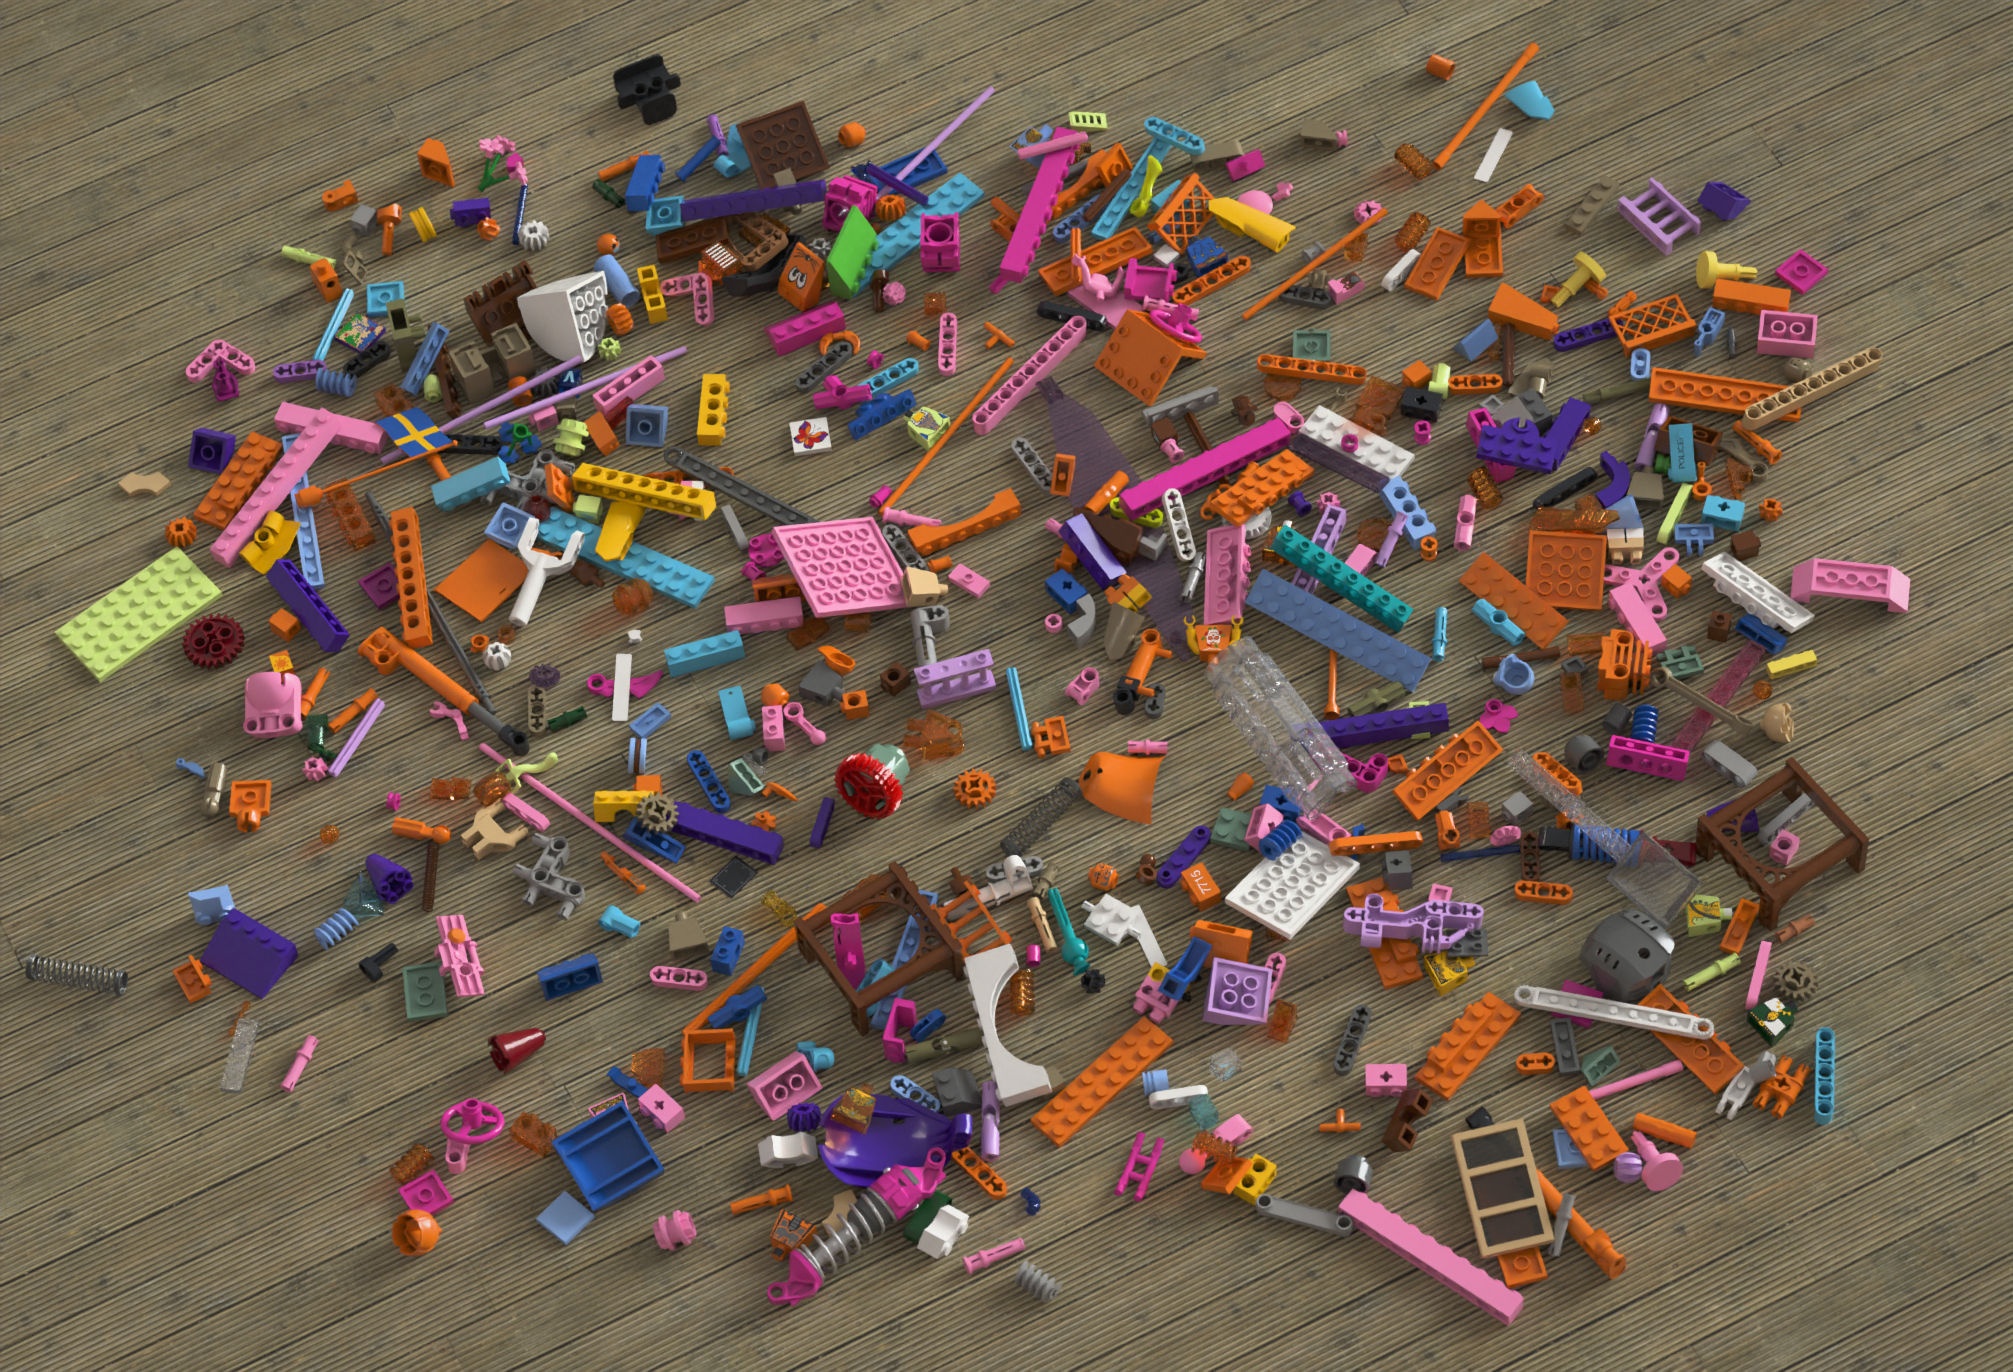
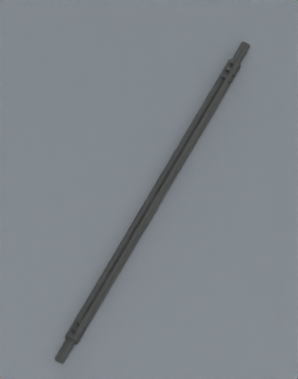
(438, 617)

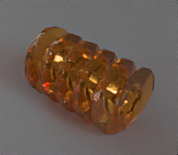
(1413, 161)
(1412, 231)
(1484, 488)
(1022, 992)
(1214, 1147)
(410, 1162)

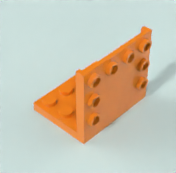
(1143, 355)

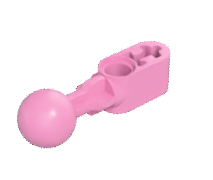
(1234, 1129)

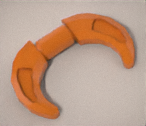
(849, 336)

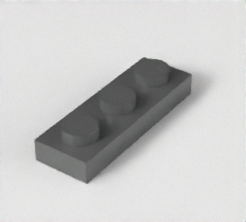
(1565, 1047)

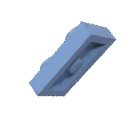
(650, 721)

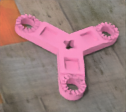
(1652, 572)

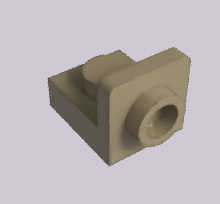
(567, 409)

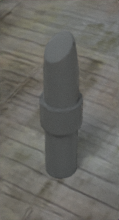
(1732, 343)

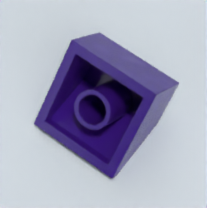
(1722, 200)
(211, 450)

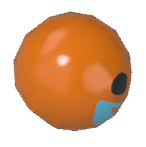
(608, 244)

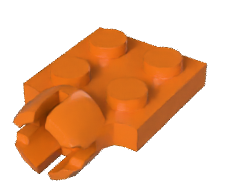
(249, 803)

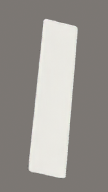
(1493, 155)
(621, 687)
(1148, 940)

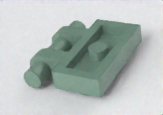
(1682, 667)

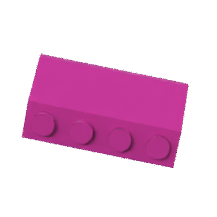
(805, 327)

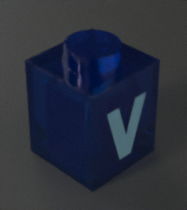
(570, 379)

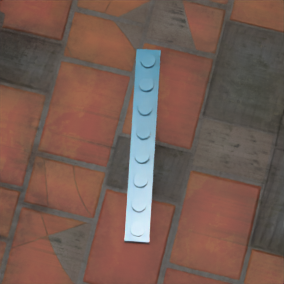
(1129, 192)

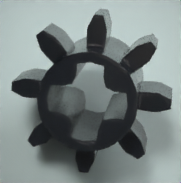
(1093, 981)

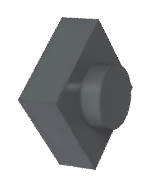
(1573, 665)

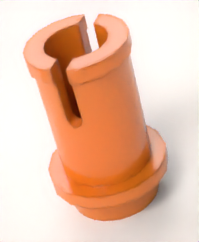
(921, 342)
(939, 564)

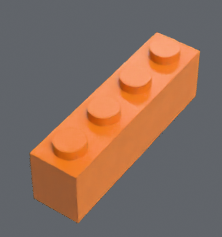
(1749, 297)

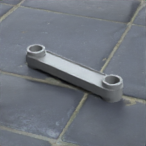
(1304, 1215)

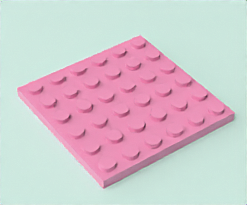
(842, 566)

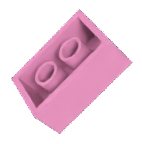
(1787, 334)

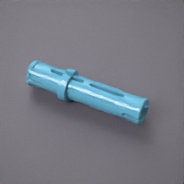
(1439, 641)

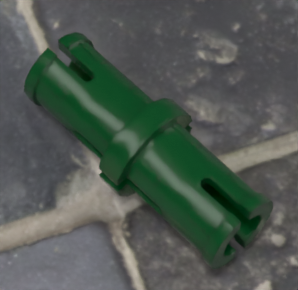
(608, 193)
(567, 718)

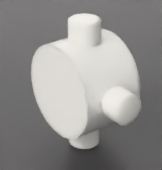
(634, 636)

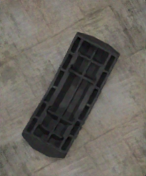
(764, 278)

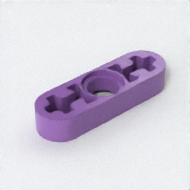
(286, 368)

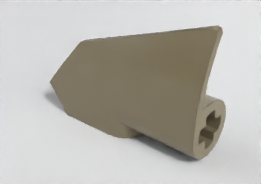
(1533, 376)
(1121, 631)

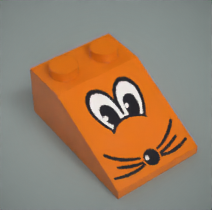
(802, 278)

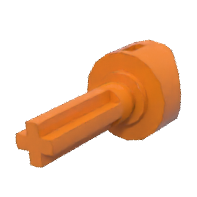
(389, 217)

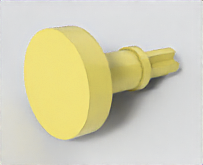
(1586, 268)
(1709, 269)

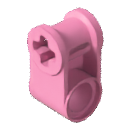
(1081, 688)
(454, 1152)

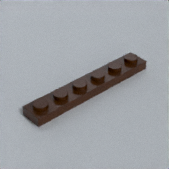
(446, 380)

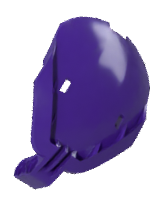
(862, 1158)

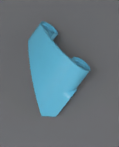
(737, 159)

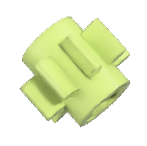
(609, 349)

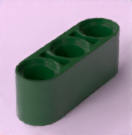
(925, 1215)

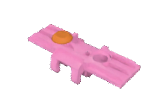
(453, 955)

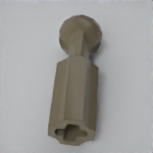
(213, 789)

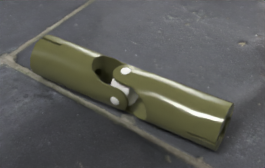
(957, 1041)

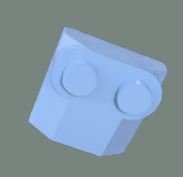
(507, 526)
(211, 904)

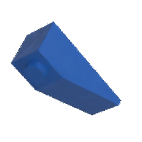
(657, 844)

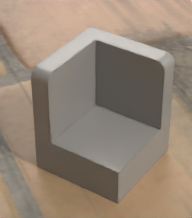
(1152, 546)

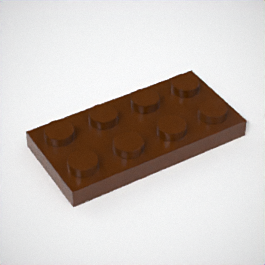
(691, 239)

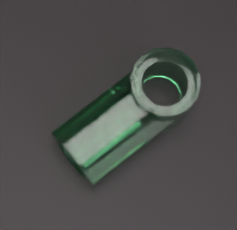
(316, 728)

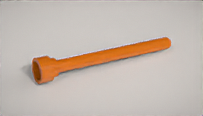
(1331, 710)

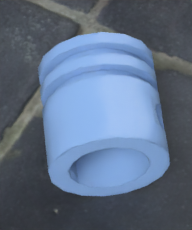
(1155, 1081)

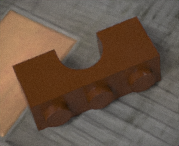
(1411, 1106)

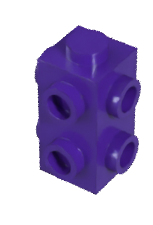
(470, 211)

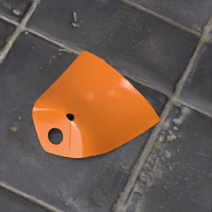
(1123, 786)

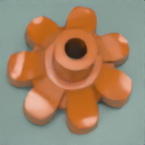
(764, 821)

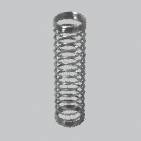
(1010, 843)
(33, 975)

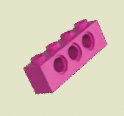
(1474, 425)
(1647, 758)

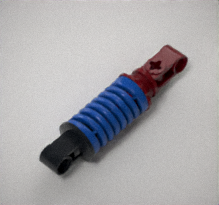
(1581, 845)

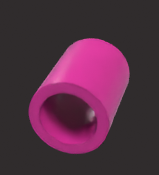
(1033, 956)

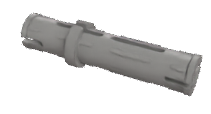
(1195, 571)
(1561, 1224)

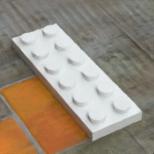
(1372, 449)

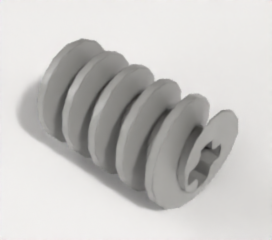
(1036, 1284)

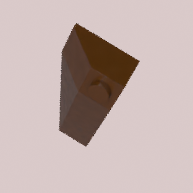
(1120, 536)

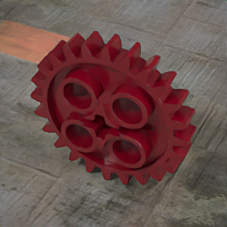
(213, 641)

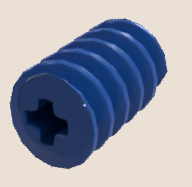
(1644, 723)
(1279, 839)

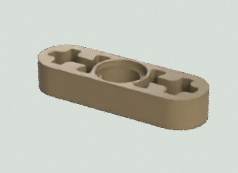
(542, 717)

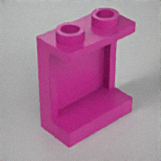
(1149, 281)

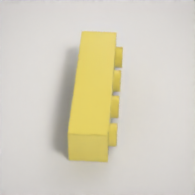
(1791, 664)

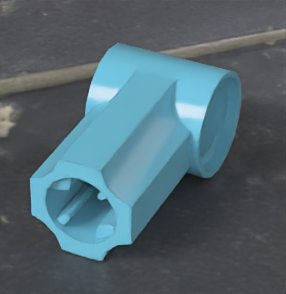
(615, 920)

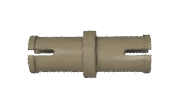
(1046, 881)

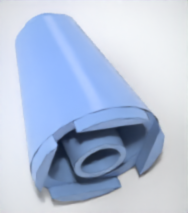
(1627, 513)

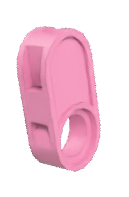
(1288, 414)

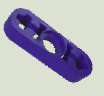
(822, 822)

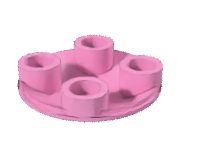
(1257, 200)

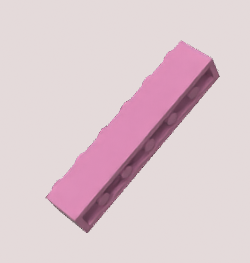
(353, 432)

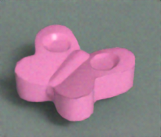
(1283, 191)

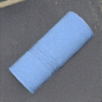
(617, 281)

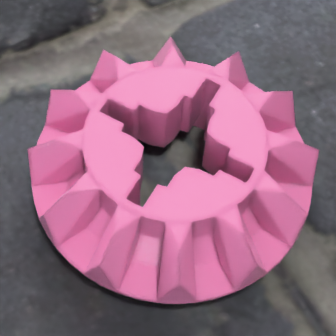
(1360, 211)
(1505, 835)

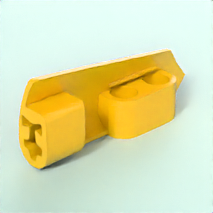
(1246, 220)
(618, 530)

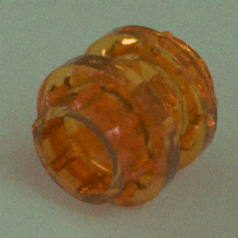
(630, 597)

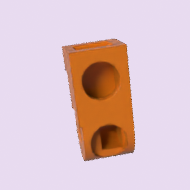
(340, 197)

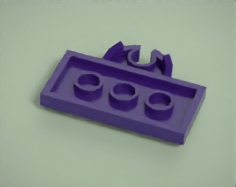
(1517, 446)

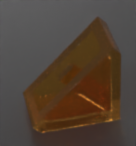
(1478, 819)
(1283, 1021)

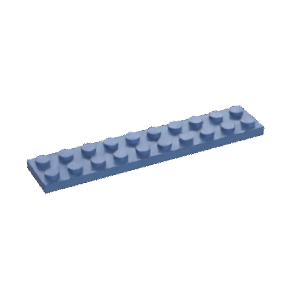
(1338, 630)

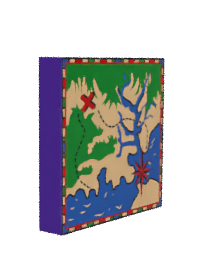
(359, 333)

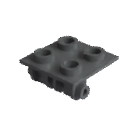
(1471, 945)

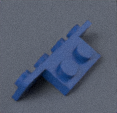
(880, 411)

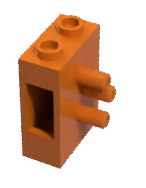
(1227, 941)

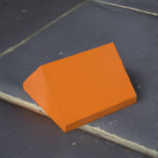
(1481, 221)

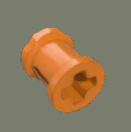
(1424, 553)

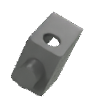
(822, 685)

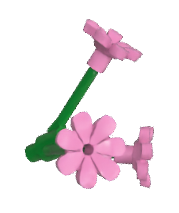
(499, 146)

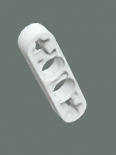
(1176, 525)

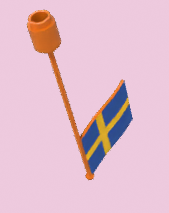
(412, 434)

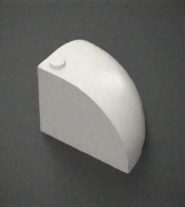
(567, 315)

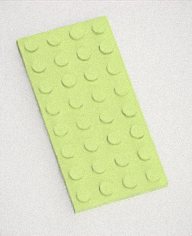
(138, 614)

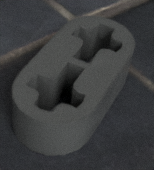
(1159, 702)

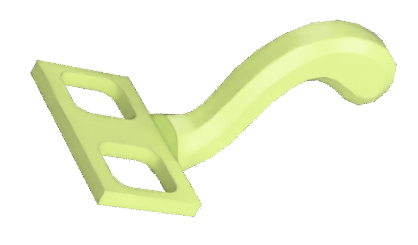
(516, 771)

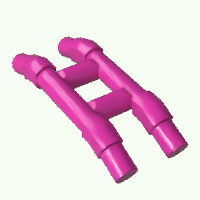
(1135, 1157)

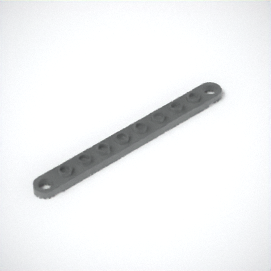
(736, 488)

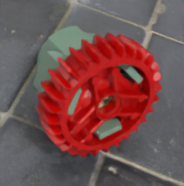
(873, 780)

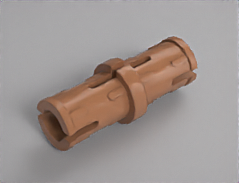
(1794, 928)

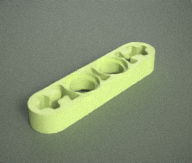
(1674, 513)

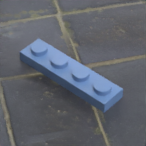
(424, 359)

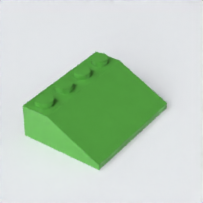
(851, 255)

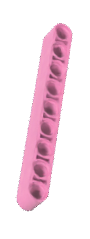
(1026, 377)

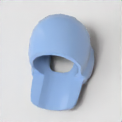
(1514, 675)

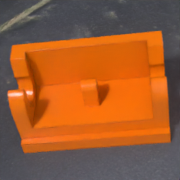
(601, 433)

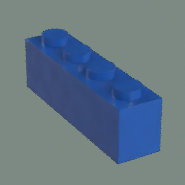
(644, 182)

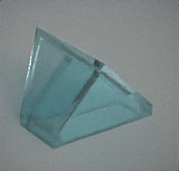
(363, 899)

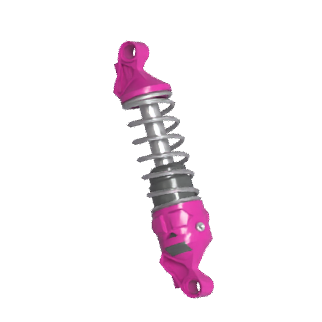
(885, 1202)

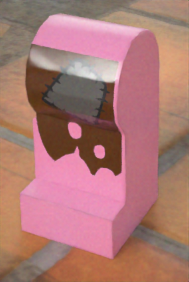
(1345, 287)

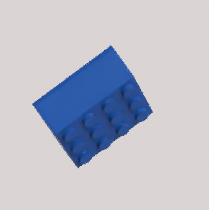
(608, 1157)

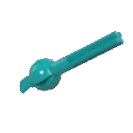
(1074, 949)

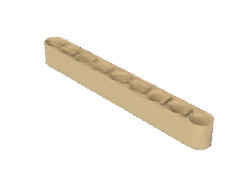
(1811, 388)

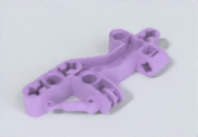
(1421, 921)

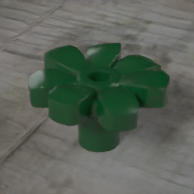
(325, 754)

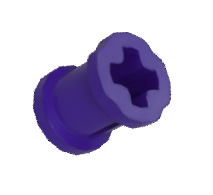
(1299, 503)

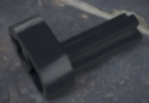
(370, 965)

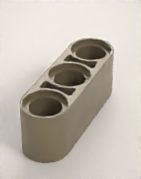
(1216, 156)

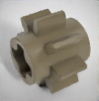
(1319, 279)

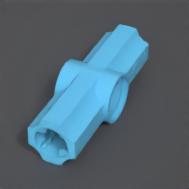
(1491, 616)

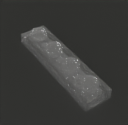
(239, 1056)

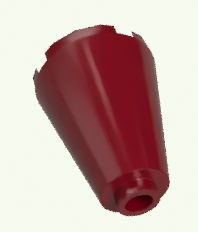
(515, 1047)

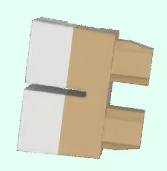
(1625, 546)

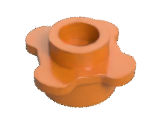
(479, 639)

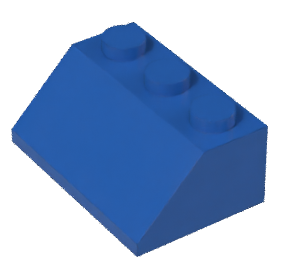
(569, 976)

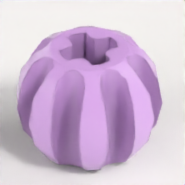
(1627, 1167)

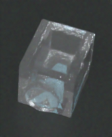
(1225, 1064)

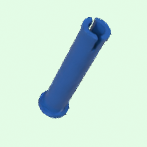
(697, 159)

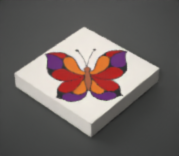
(810, 436)

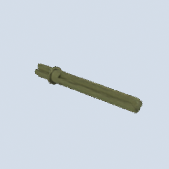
(1616, 391)

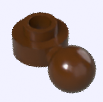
(1146, 873)

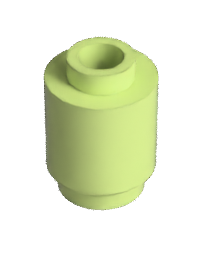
(432, 388)

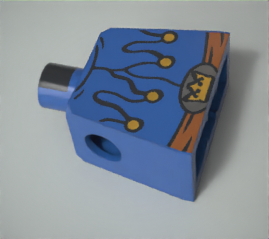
(1205, 255)

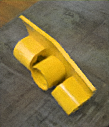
(280, 535)

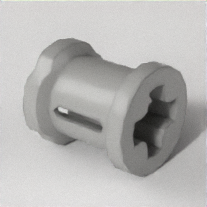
(1307, 254)

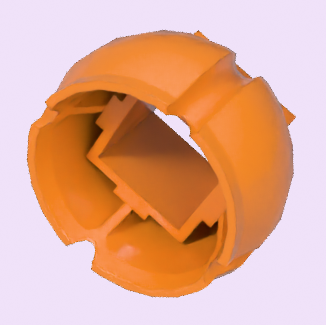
(415, 1232)

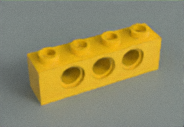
(712, 410)

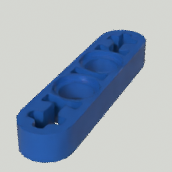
(709, 781)

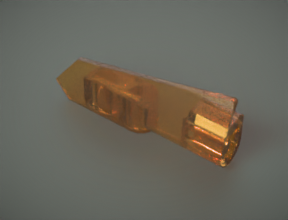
(1584, 520)

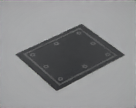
(733, 876)

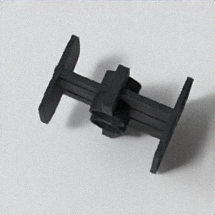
(648, 87)

